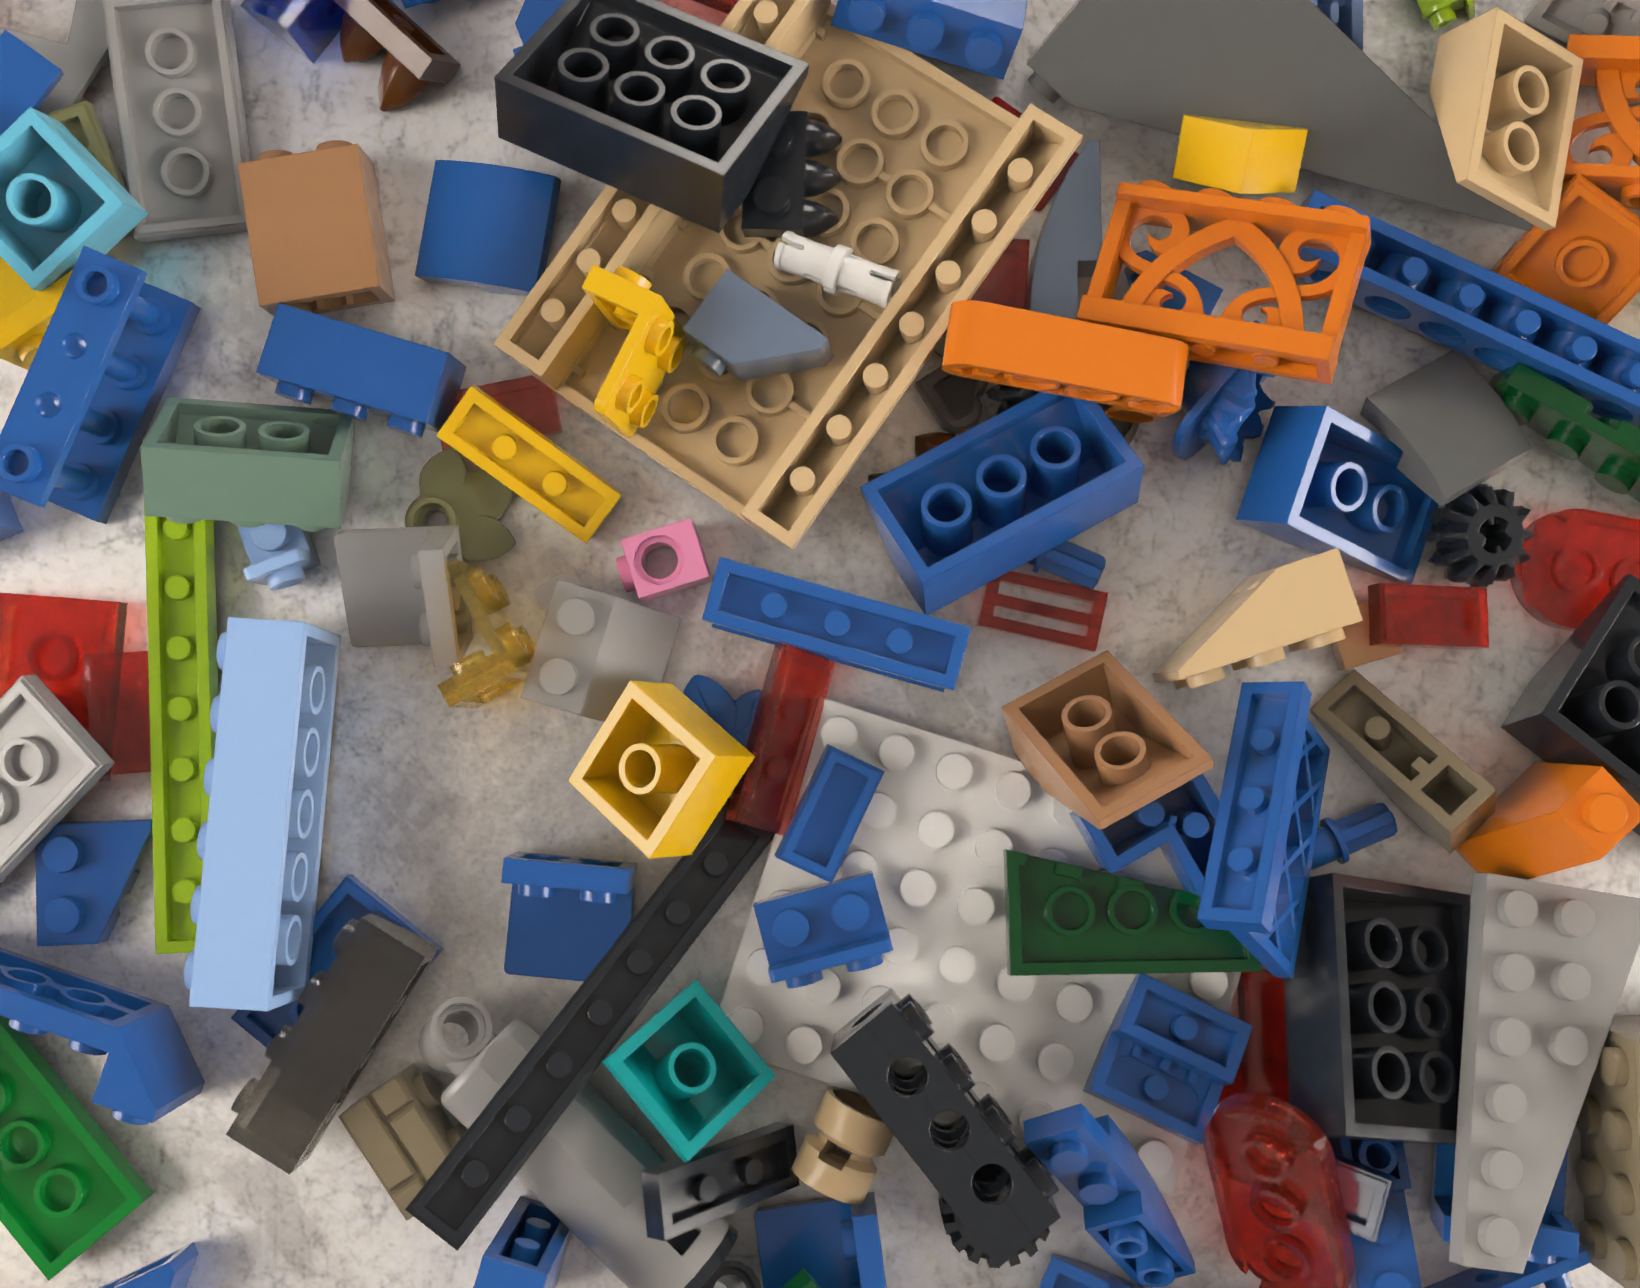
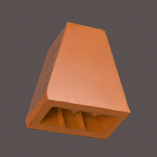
(1552, 822)

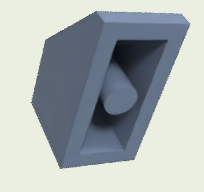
(751, 334)

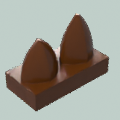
(412, 54)

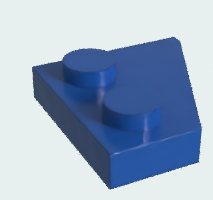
(84, 877)

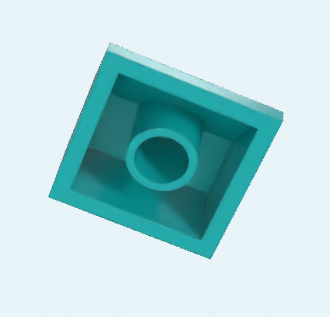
(689, 1069)

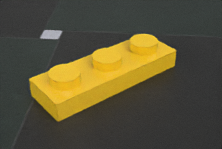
(529, 463)

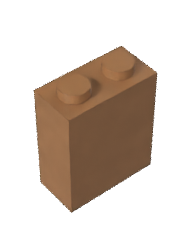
(316, 229)

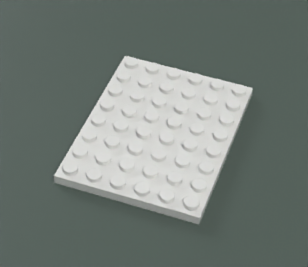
(939, 875)

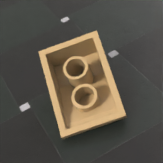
(1507, 112)

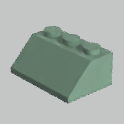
(248, 464)

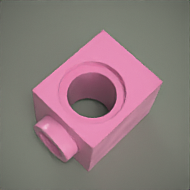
(691, 568)

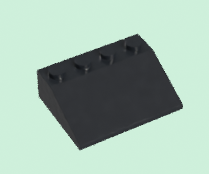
(649, 103)
(1588, 694)
(1378, 1010)

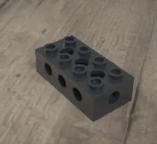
(998, 1207)

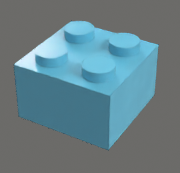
(56, 201)

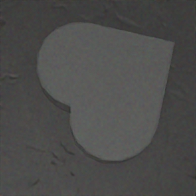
(952, 399)

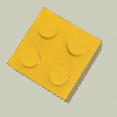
(660, 769)

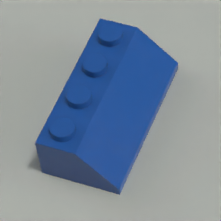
(1001, 495)

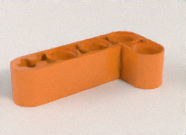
(1126, 370)

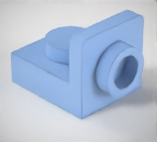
(278, 555)

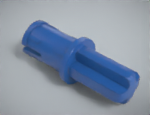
(1072, 564)
(1352, 833)

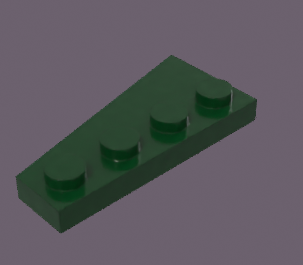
(1569, 431)
(1105, 923)

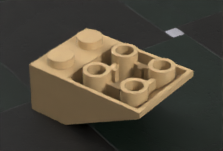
(1284, 606)

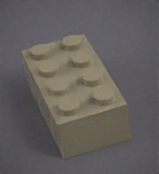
(1611, 1156)

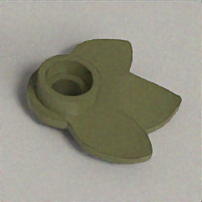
(467, 500)

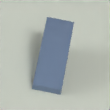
(1068, 239)

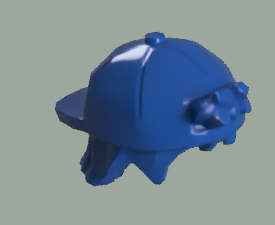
(1220, 410)

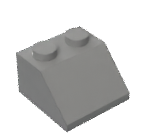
(594, 649)

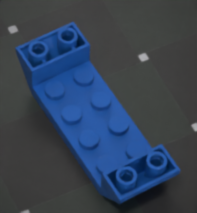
(147, 1059)

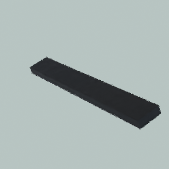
(585, 1031)

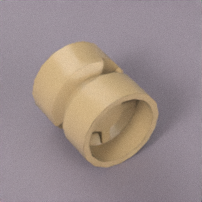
(854, 1125)

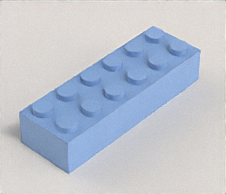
(263, 815)

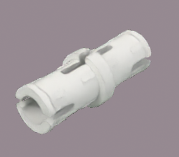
(837, 269)

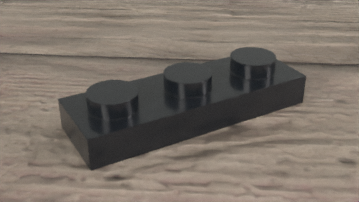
(718, 1180)

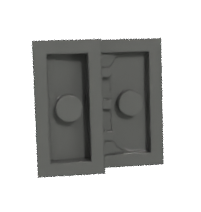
(1448, 427)

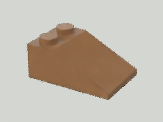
(1101, 742)

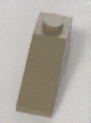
(1406, 761)

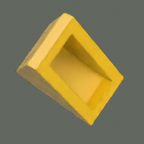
(1239, 155)

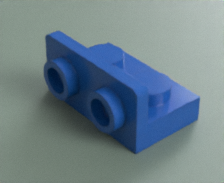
(823, 930)

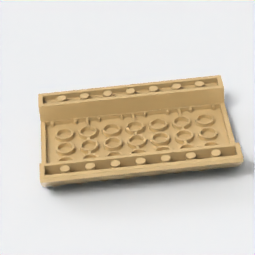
(925, 188)

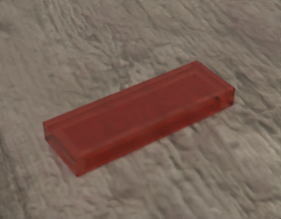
(781, 739)

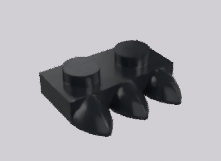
(787, 180)

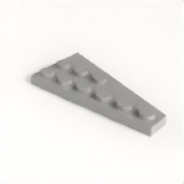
(1535, 1021)

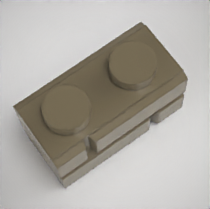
(403, 1133)

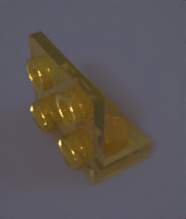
(482, 677)

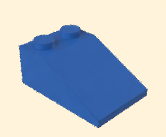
(1337, 486)

